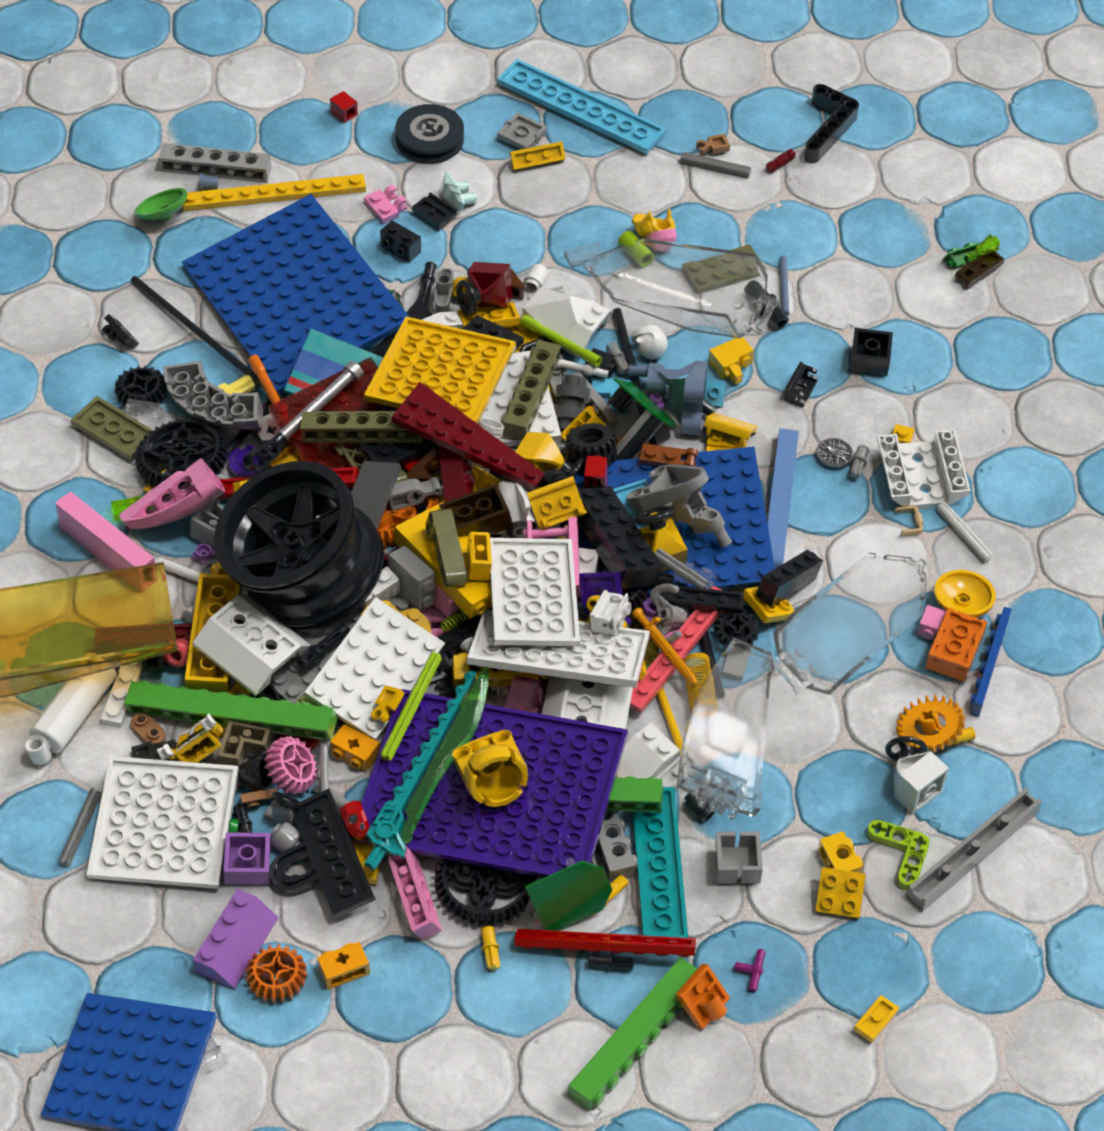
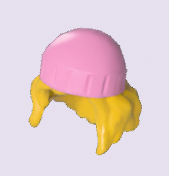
(655, 229)

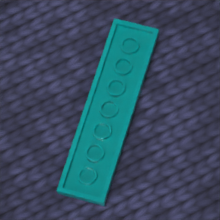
(660, 870)

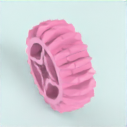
(291, 765)

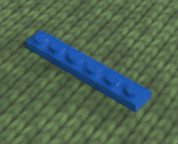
(987, 667)

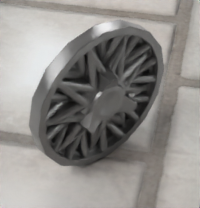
(834, 453)

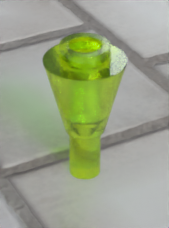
(988, 245)

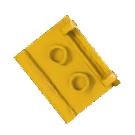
(729, 426)
(556, 503)

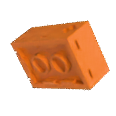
(956, 645)

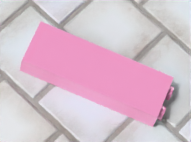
(99, 535)

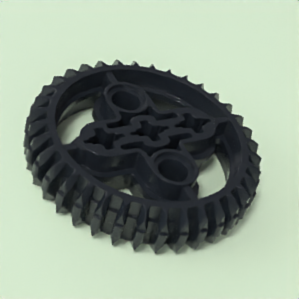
(181, 451)
(481, 911)

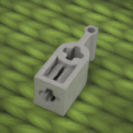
(412, 492)

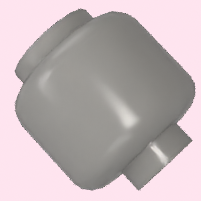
(285, 837)

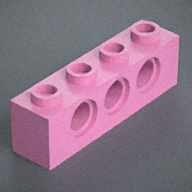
(415, 895)

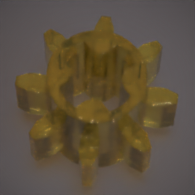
(651, 652)

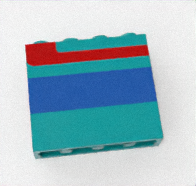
(322, 358)

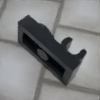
(117, 328)

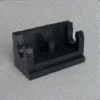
(801, 385)

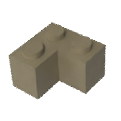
(242, 741)

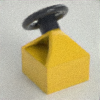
(544, 454)
(662, 532)

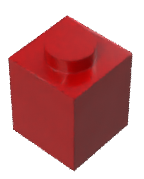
(343, 106)

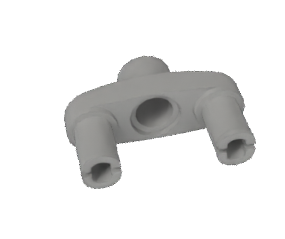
(444, 289)

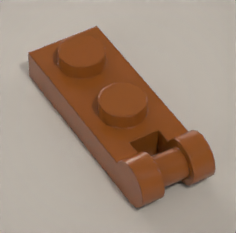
(662, 455)

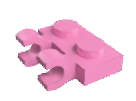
(381, 206)

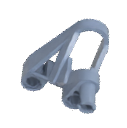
(683, 395)

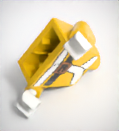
(195, 742)

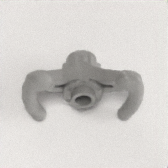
(670, 615)

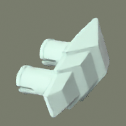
(453, 191)

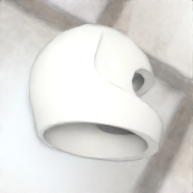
(654, 341)

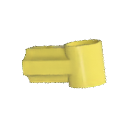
(242, 385)

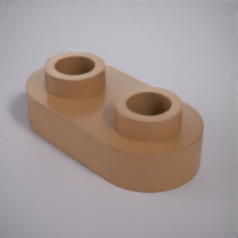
(145, 729)

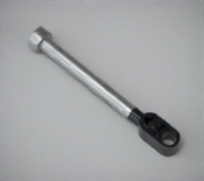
(351, 372)

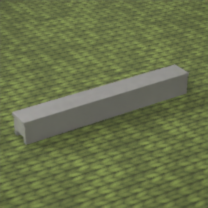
(973, 850)

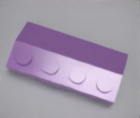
(234, 939)

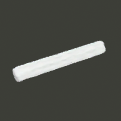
(965, 532)

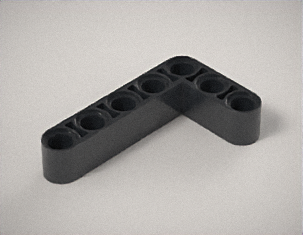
(843, 114)

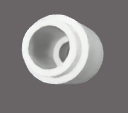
(535, 277)

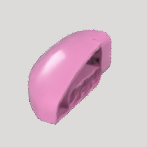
(183, 500)

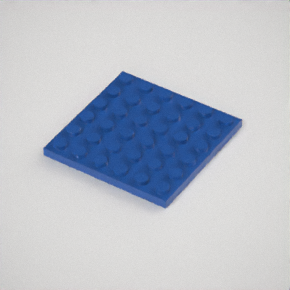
(129, 1065)

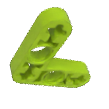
(908, 845)

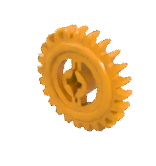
(927, 715)

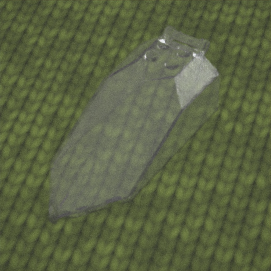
(687, 285)
(850, 622)

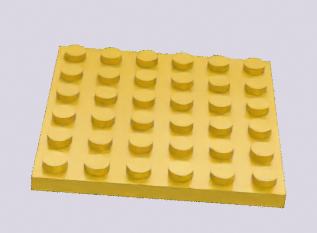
(448, 360)

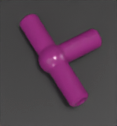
(755, 970)

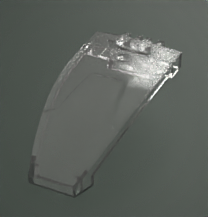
(727, 732)

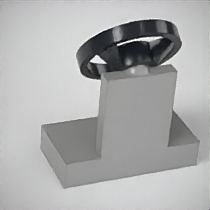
(280, 810)

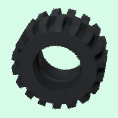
(591, 441)

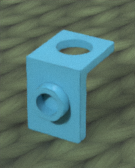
(715, 392)

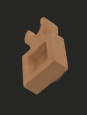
(715, 144)
(253, 798)

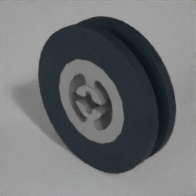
(429, 133)

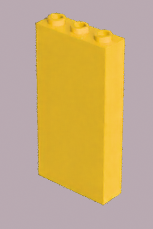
(470, 598)

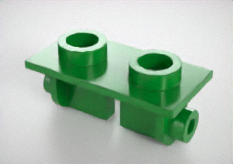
(956, 256)

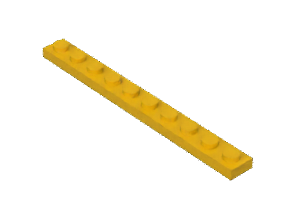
(274, 192)

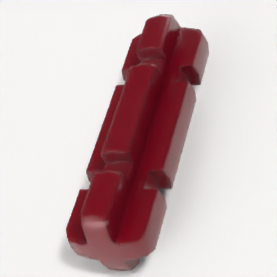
(780, 160)

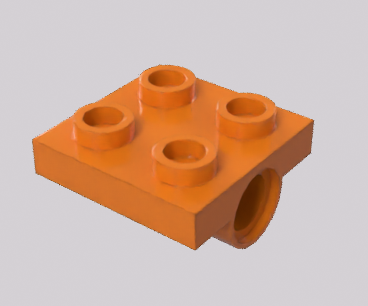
(703, 997)

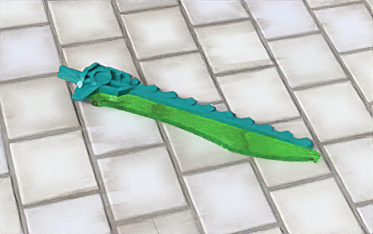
(390, 821)

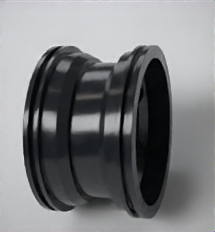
(319, 563)

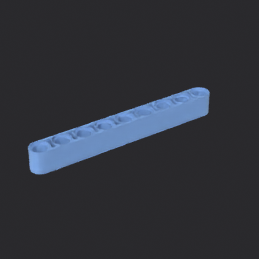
(781, 492)

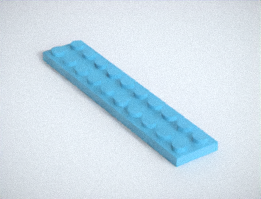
(581, 106)

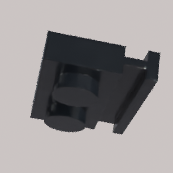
(434, 210)

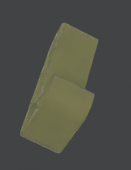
(442, 528)

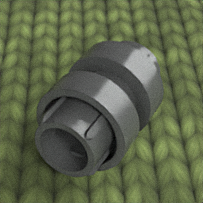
(572, 396)

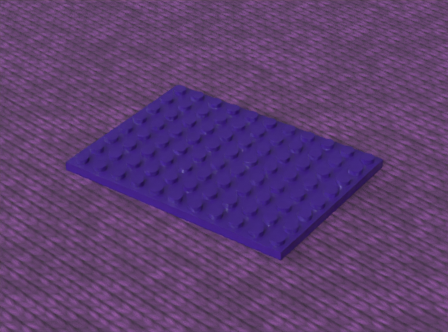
(552, 820)

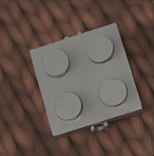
(521, 131)

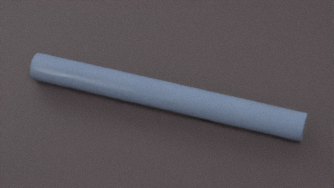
(784, 285)

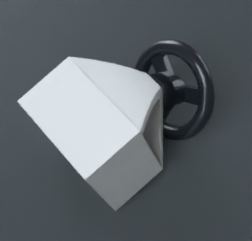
(916, 776)

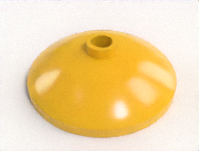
(965, 592)

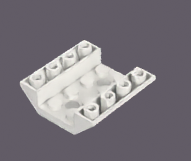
(939, 471)
(242, 647)
(599, 705)

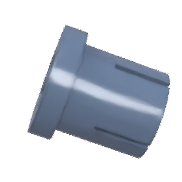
(208, 182)

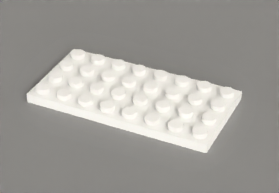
(597, 658)

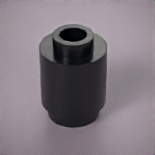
(700, 813)

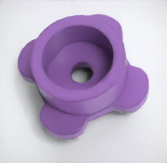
(657, 399)
(203, 549)

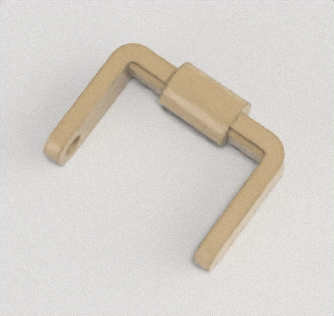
(917, 517)

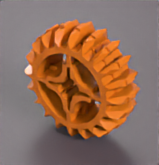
(287, 979)

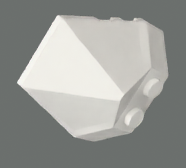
(567, 315)

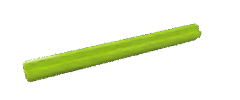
(410, 706)

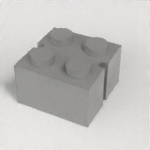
(738, 862)

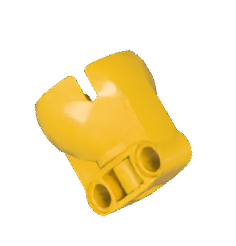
(492, 768)

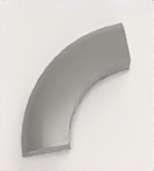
(210, 403)

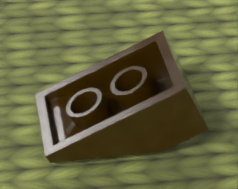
(480, 511)

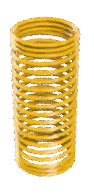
(701, 668)

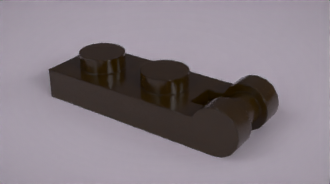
(979, 268)

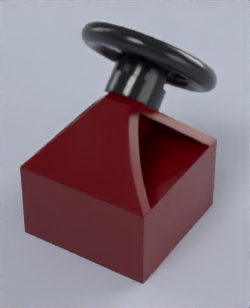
(486, 287)

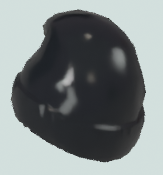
(253, 774)

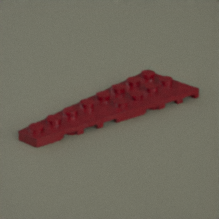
(445, 425)

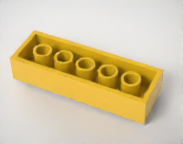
(212, 594)

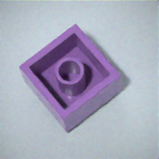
(247, 858)

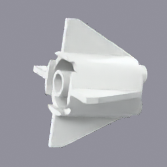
(520, 509)

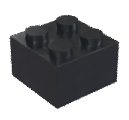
(871, 351)

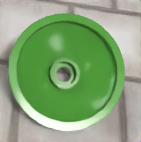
(162, 204)

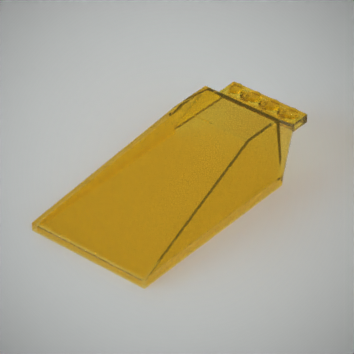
(82, 626)

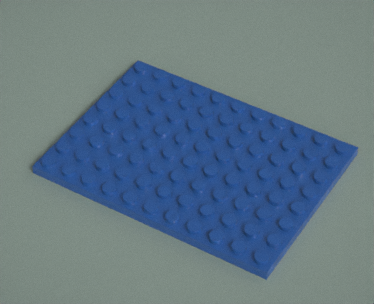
(292, 278)
(736, 494)

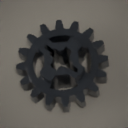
(726, 627)

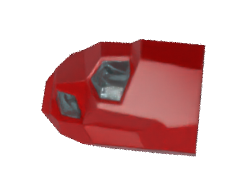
(355, 820)

